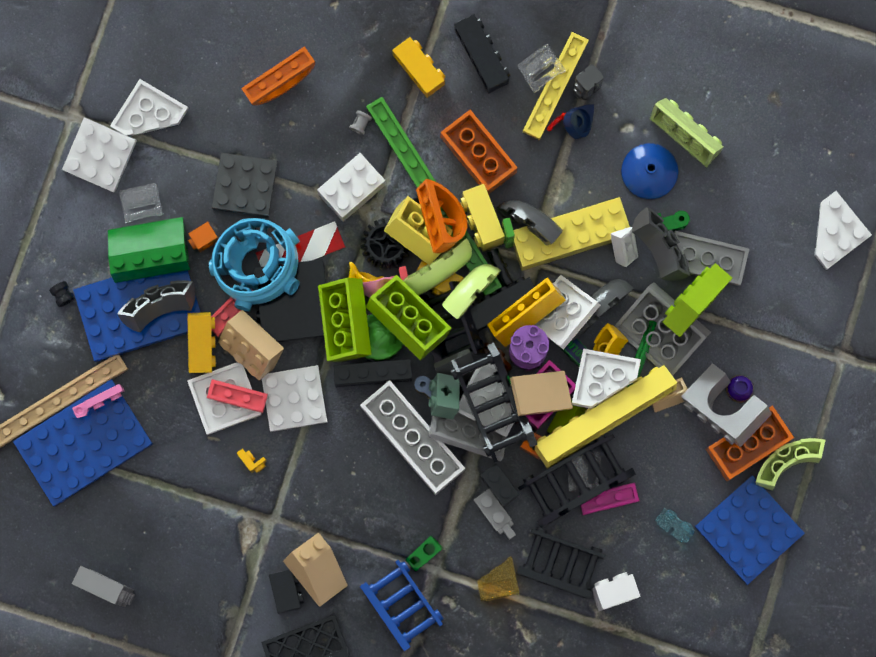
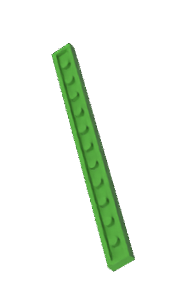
(417, 170)

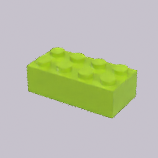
(696, 299)
(408, 317)
(344, 320)

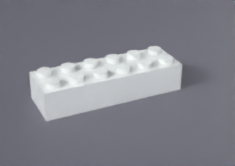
(410, 437)

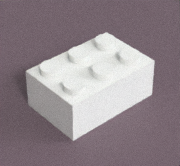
(351, 187)
(615, 592)

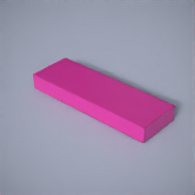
(612, 498)

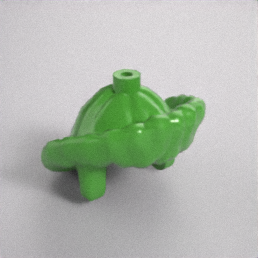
(382, 341)

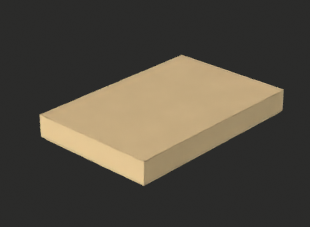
(541, 393)

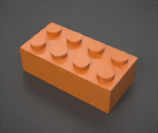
(478, 151)
(767, 438)

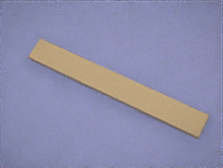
(61, 399)

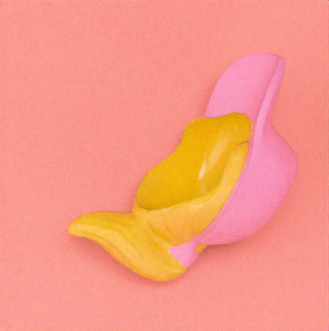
(370, 283)

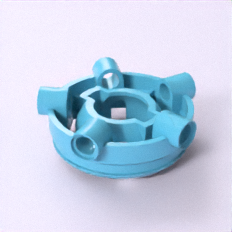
(234, 252)

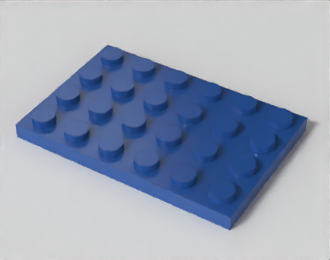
(105, 330)
(75, 451)

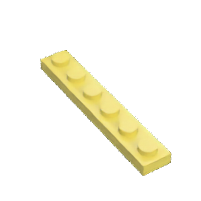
(555, 87)

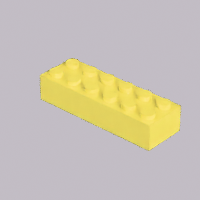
(581, 232)

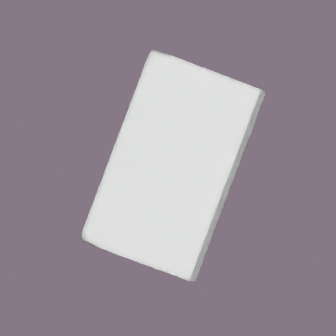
(624, 246)

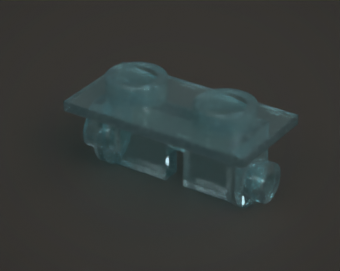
(682, 528)

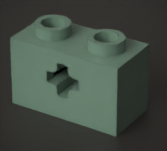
(444, 396)

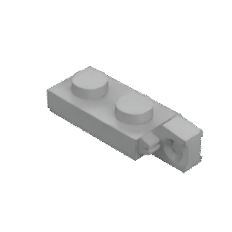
(495, 513)

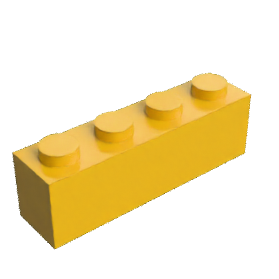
(526, 311)

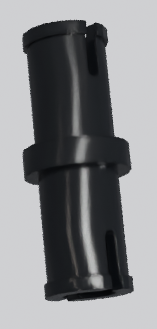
(498, 262)

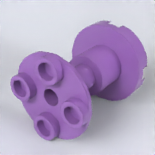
(528, 347)

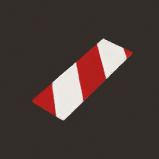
(311, 245)

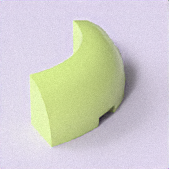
(440, 269)
(464, 293)
(786, 456)

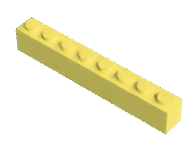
(605, 416)

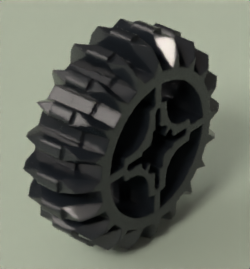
(377, 242)

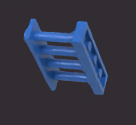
(394, 622)

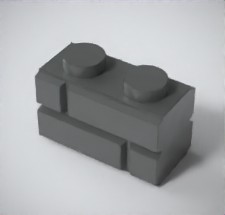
(587, 82)

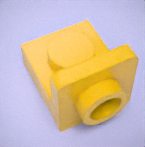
(247, 458)

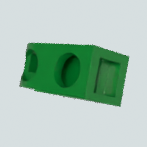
(677, 221)
(424, 553)

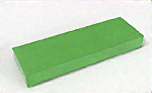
(508, 232)

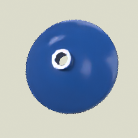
(648, 183)

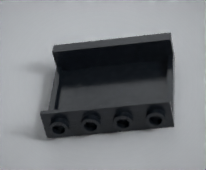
(296, 314)

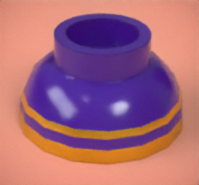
(740, 389)

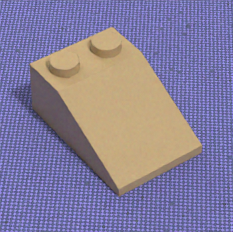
(316, 569)

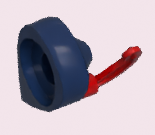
(576, 121)

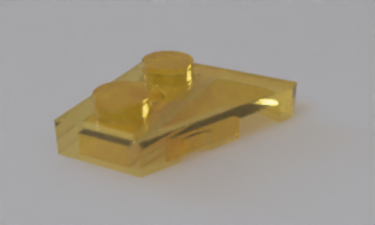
(499, 582)

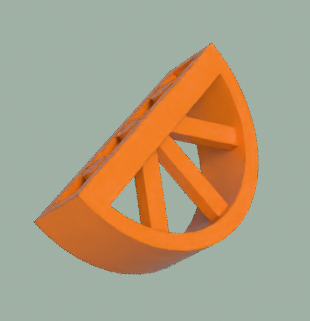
(280, 78)
(431, 198)

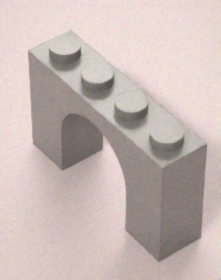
(735, 427)
(103, 587)

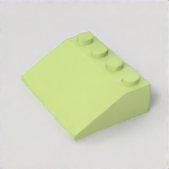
(685, 131)

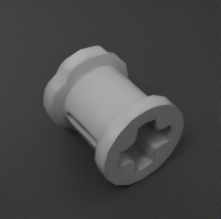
(360, 122)

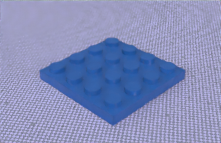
(749, 530)

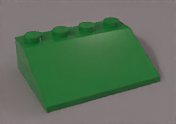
(148, 250)

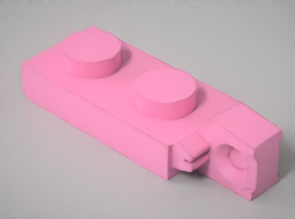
(98, 401)

